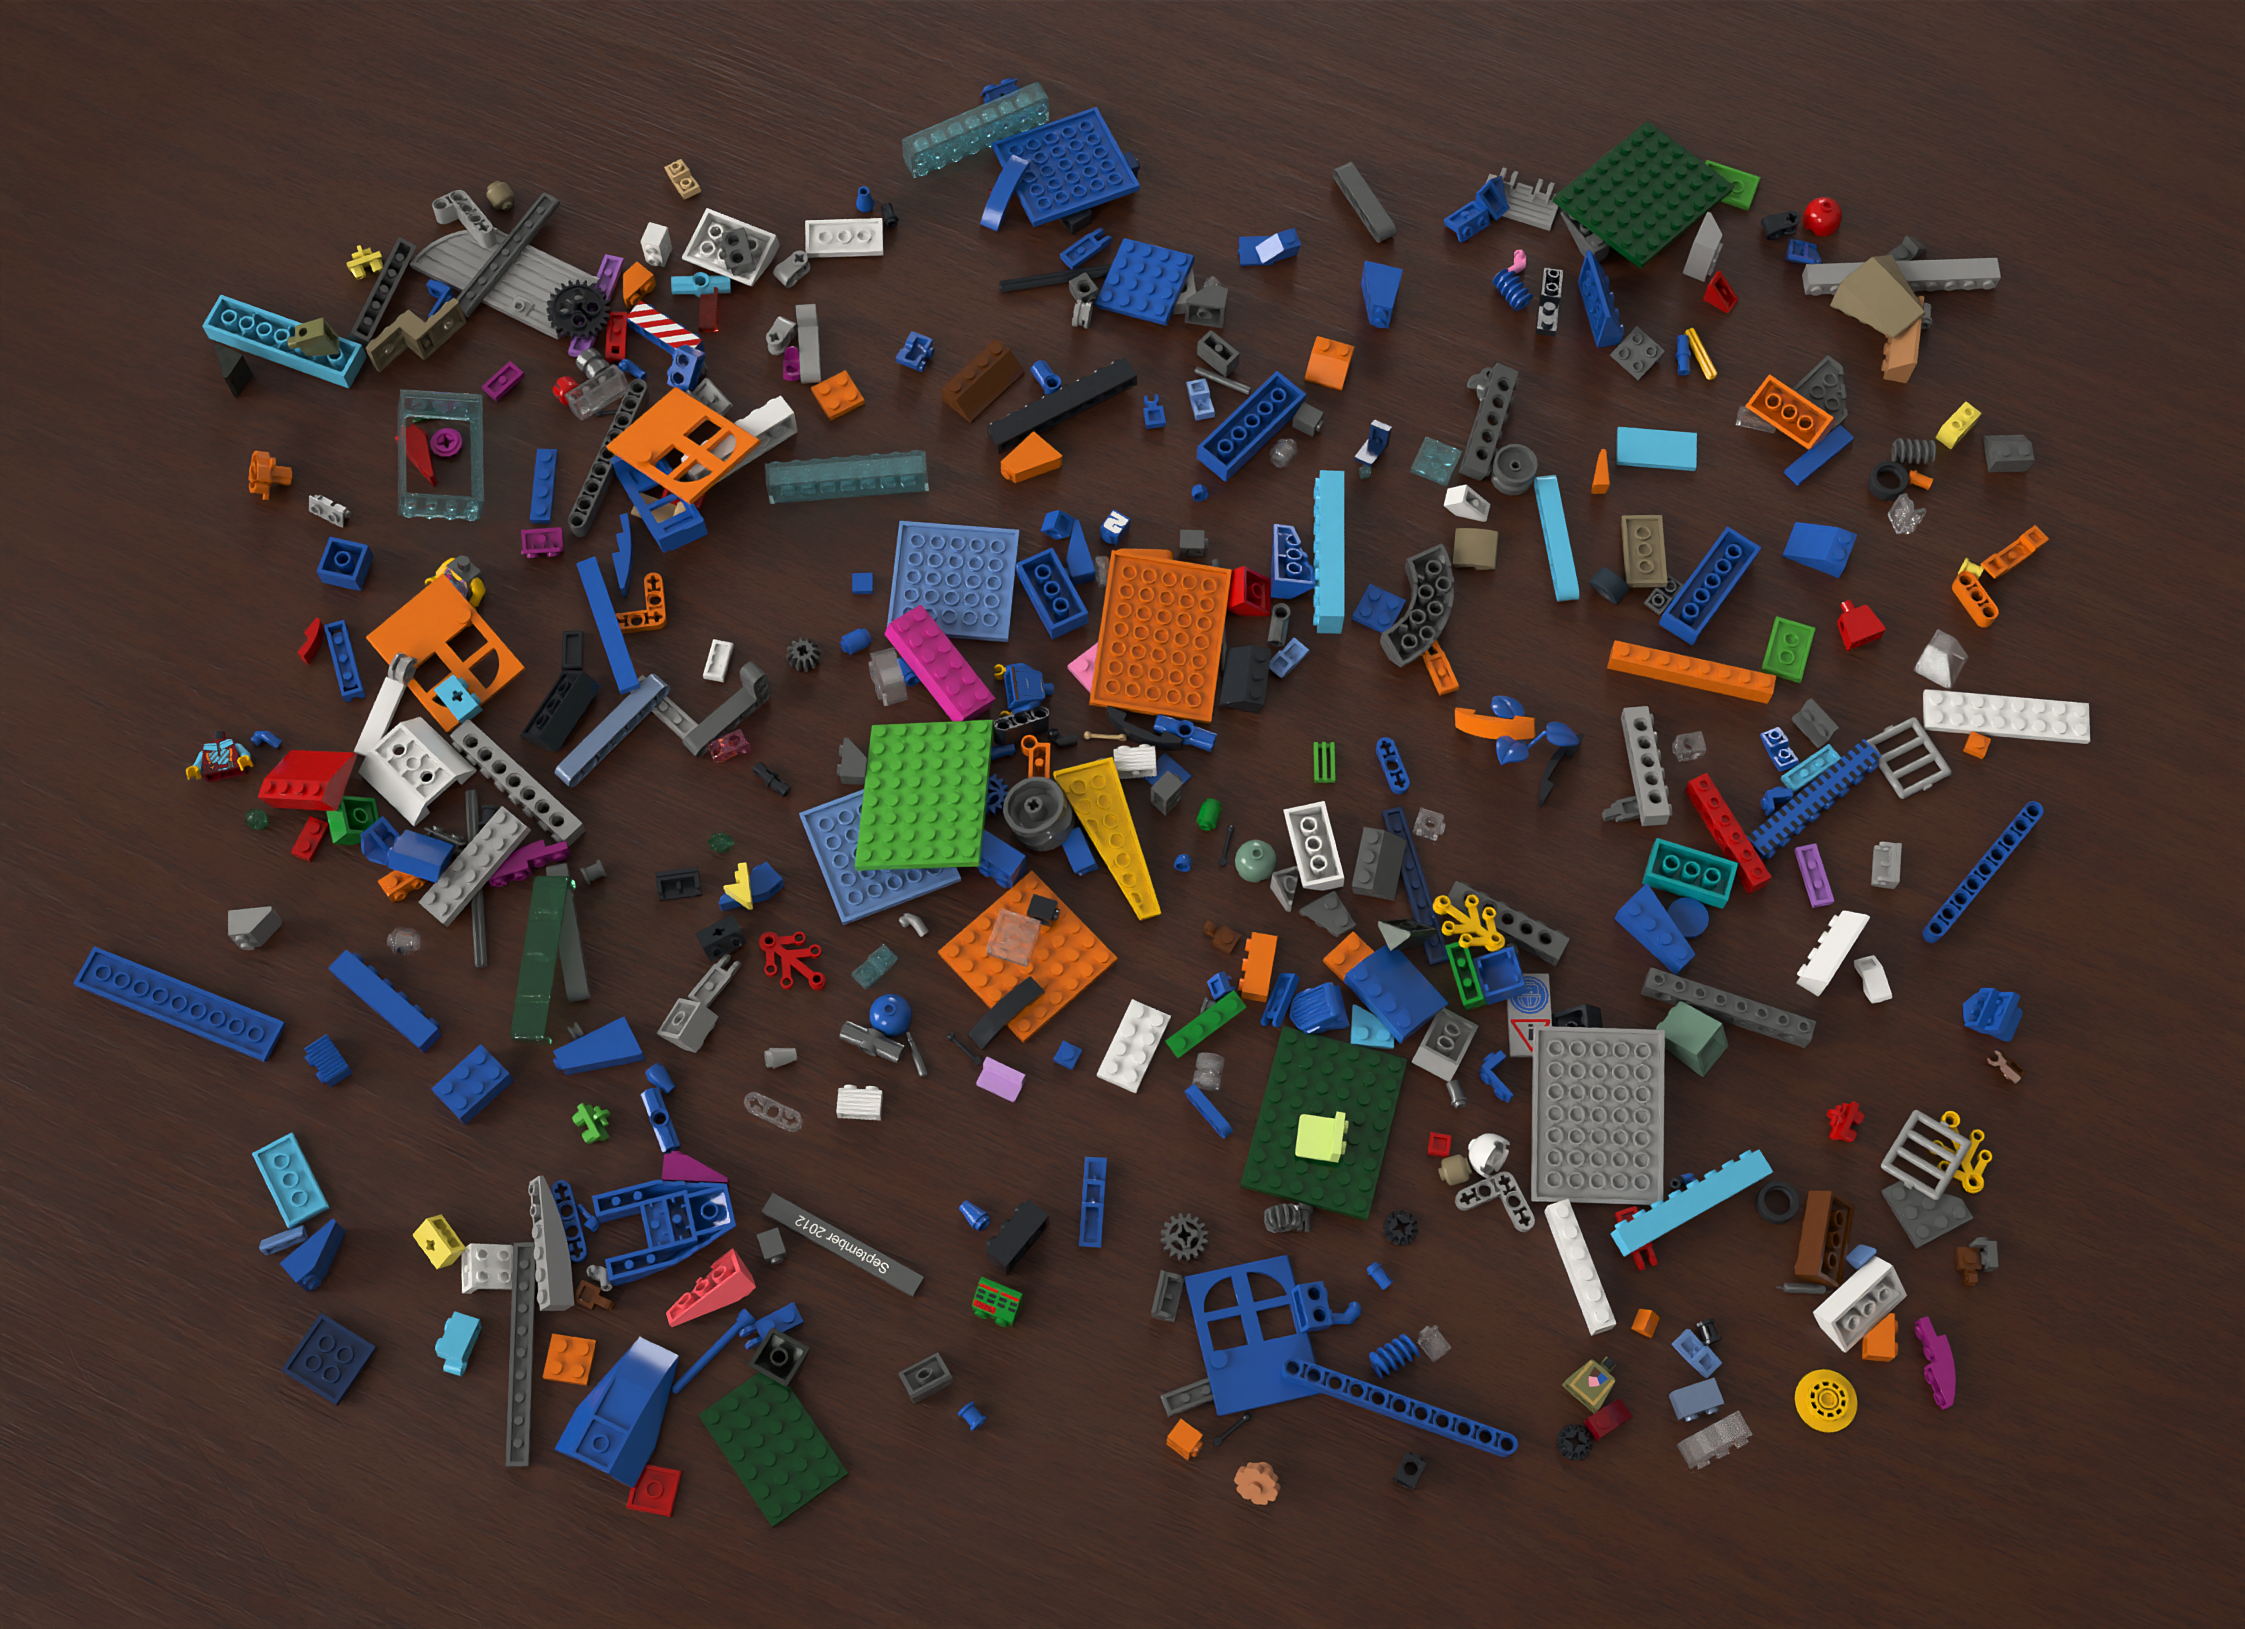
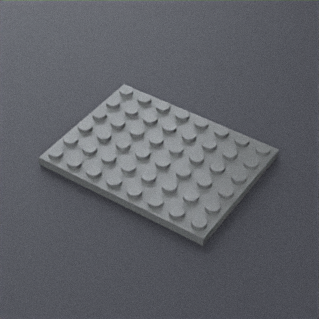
(1597, 1115)

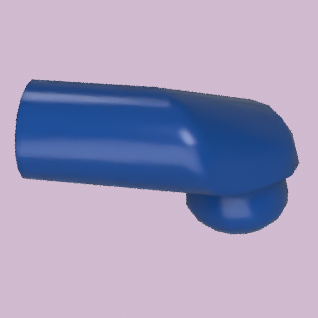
(627, 365)
(1349, 1316)

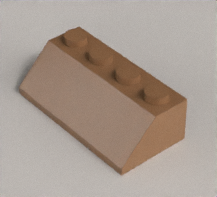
(1902, 352)

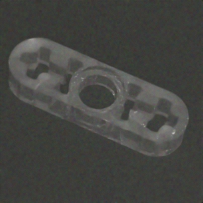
(756, 1110)

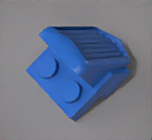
(1319, 1009)
(1993, 1013)

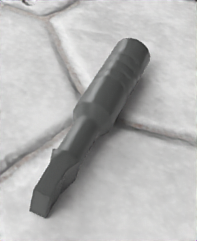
(917, 1057)

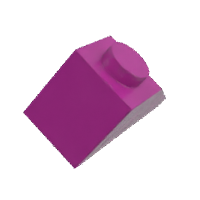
(684, 1168)

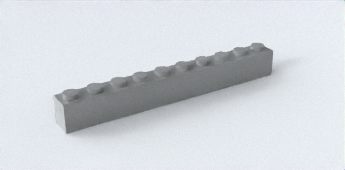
(1920, 275)

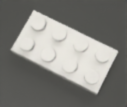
(844, 237)
(1133, 1046)

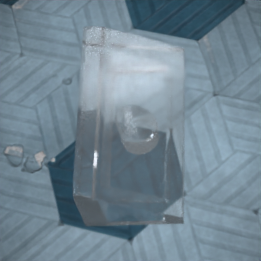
(1749, 419)

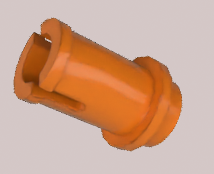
(1919, 479)

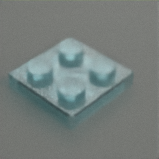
(1436, 461)

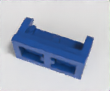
(1079, 853)

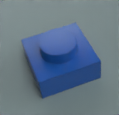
(1067, 1055)

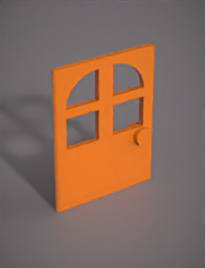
(666, 428)
(425, 629)

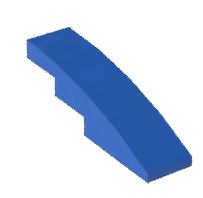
(625, 558)
(1093, 1201)

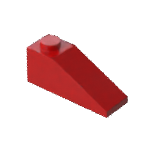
(419, 452)

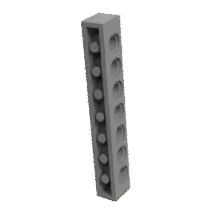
(469, 733)

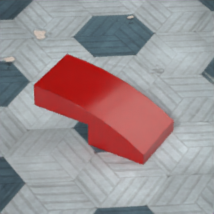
(315, 636)

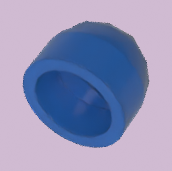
(1199, 492)
(1183, 863)

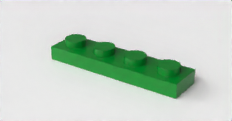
(1205, 1024)

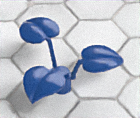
(1515, 751)

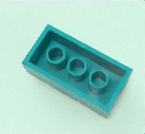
(1690, 873)

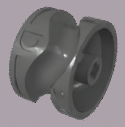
(1039, 813)

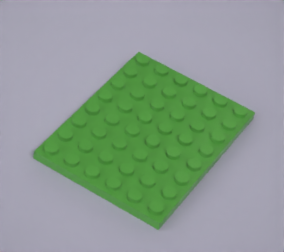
(925, 795)

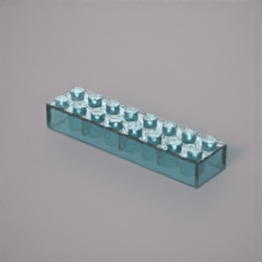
(975, 129)
(847, 477)

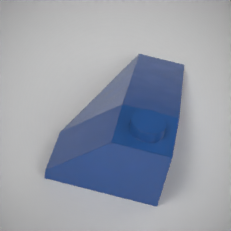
(1289, 564)

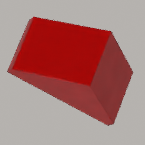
(1720, 293)

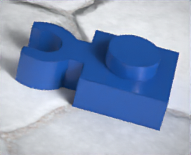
(1153, 414)

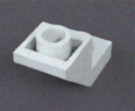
(1874, 979)

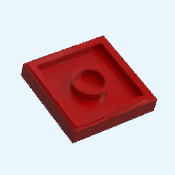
(655, 1491)

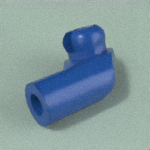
(266, 736)

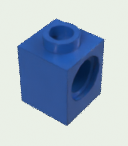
(1057, 524)

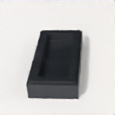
(572, 650)

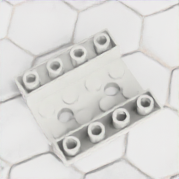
(400, 776)

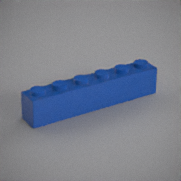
(385, 1001)

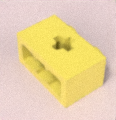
(1958, 425)
(439, 1241)

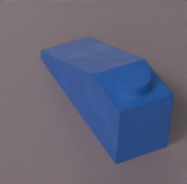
(1078, 561)

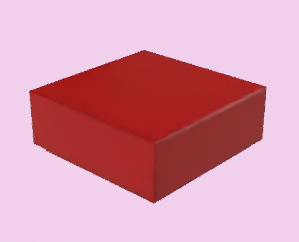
(1439, 1144)

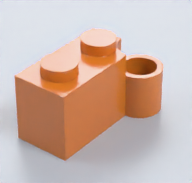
(1038, 757)

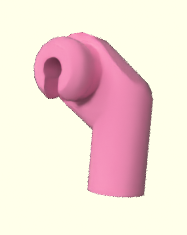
(1519, 262)

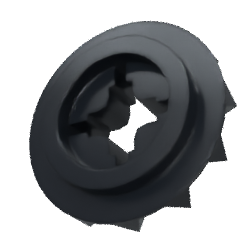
(1396, 1236)
(1565, 1447)

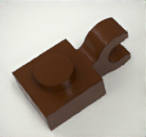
(1223, 938)
(2010, 1067)
(1969, 1261)
(590, 1296)

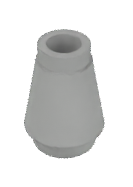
(779, 1056)

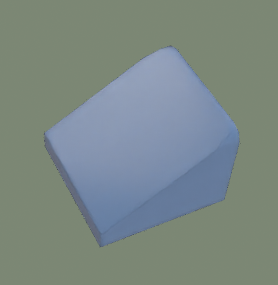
(1860, 1256)

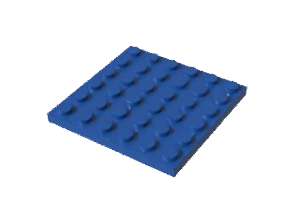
(1069, 168)

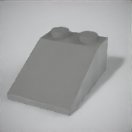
(1445, 1044)

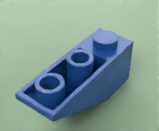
(764, 884)

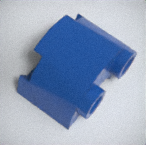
(916, 352)

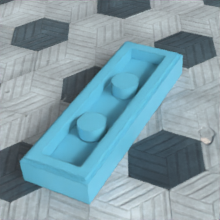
(1810, 768)

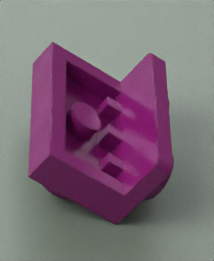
(542, 541)

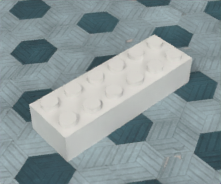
(769, 424)

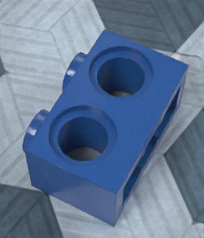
(690, 371)
(1306, 1307)

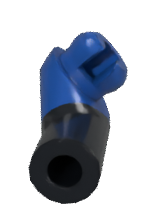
(1681, 1180)

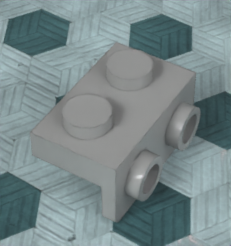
(711, 396)

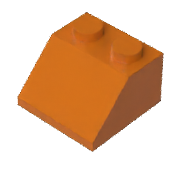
(1329, 363)

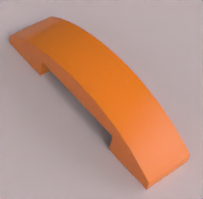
(2015, 553)
(1494, 727)

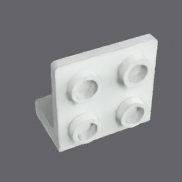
(487, 1267)

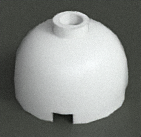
(1487, 1153)

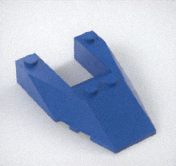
(676, 1221)

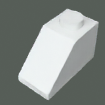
(1466, 503)

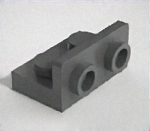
(1815, 723)

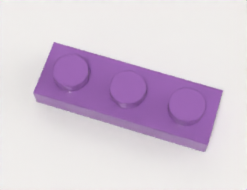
(1814, 875)

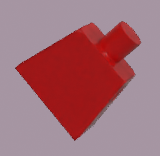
(1858, 625)

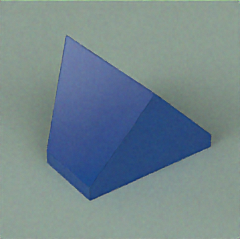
(1493, 197)

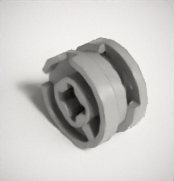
(1082, 314)
(402, 668)

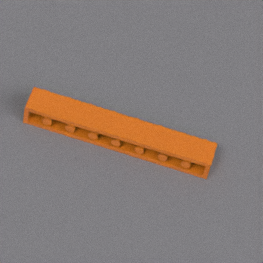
(1691, 672)

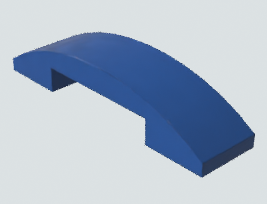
(1003, 192)

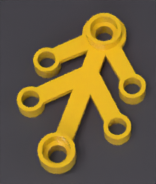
(1471, 924)
(1969, 1173)

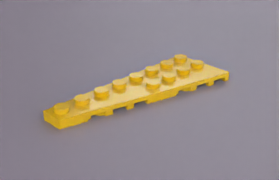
(1103, 811)

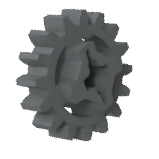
(1175, 1238)

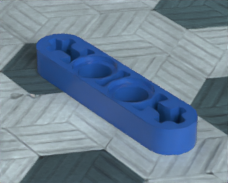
(572, 1220)

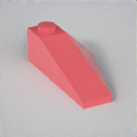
(722, 1286)

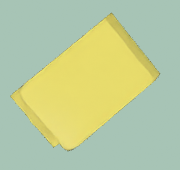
(742, 890)

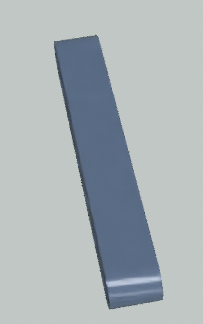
(612, 730)

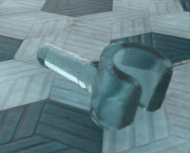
(1364, 471)

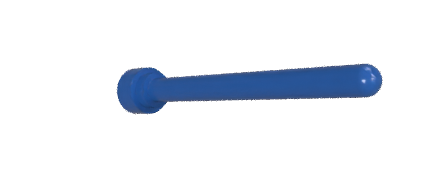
(744, 1320)

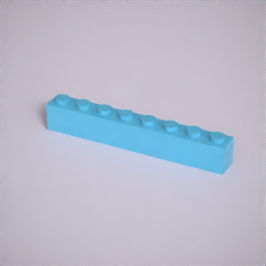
(1691, 1202)

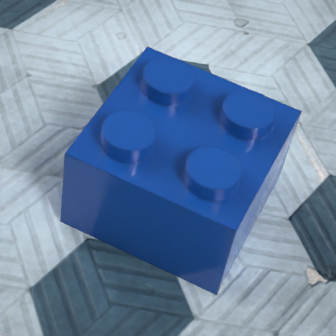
(345, 563)

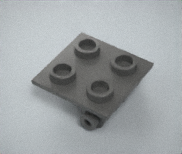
(1637, 353)

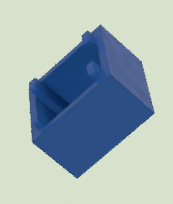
(1500, 975)

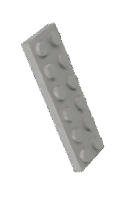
(474, 866)

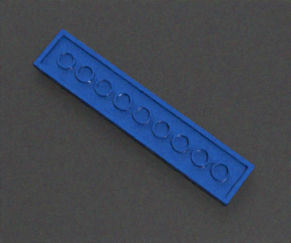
(180, 1004)

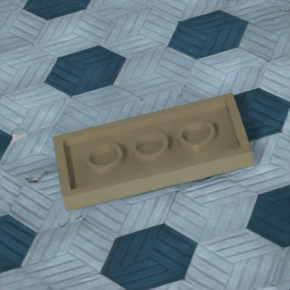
(1644, 551)

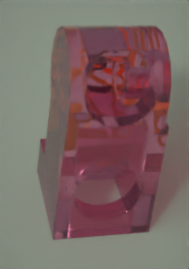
(729, 746)

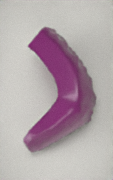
(791, 364)

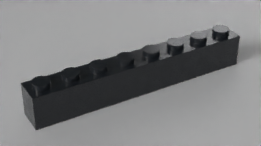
(1062, 404)

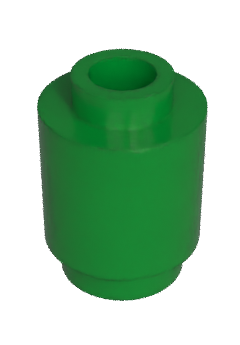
(1209, 814)

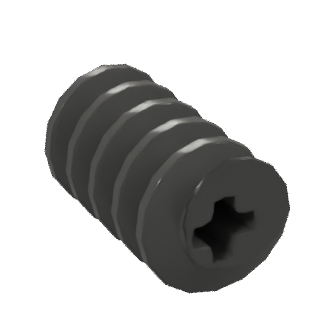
(1914, 449)

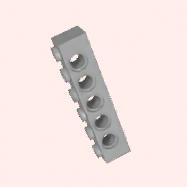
(1650, 812)

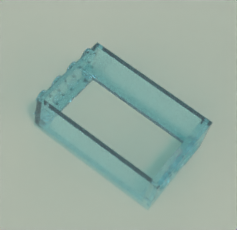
(442, 406)

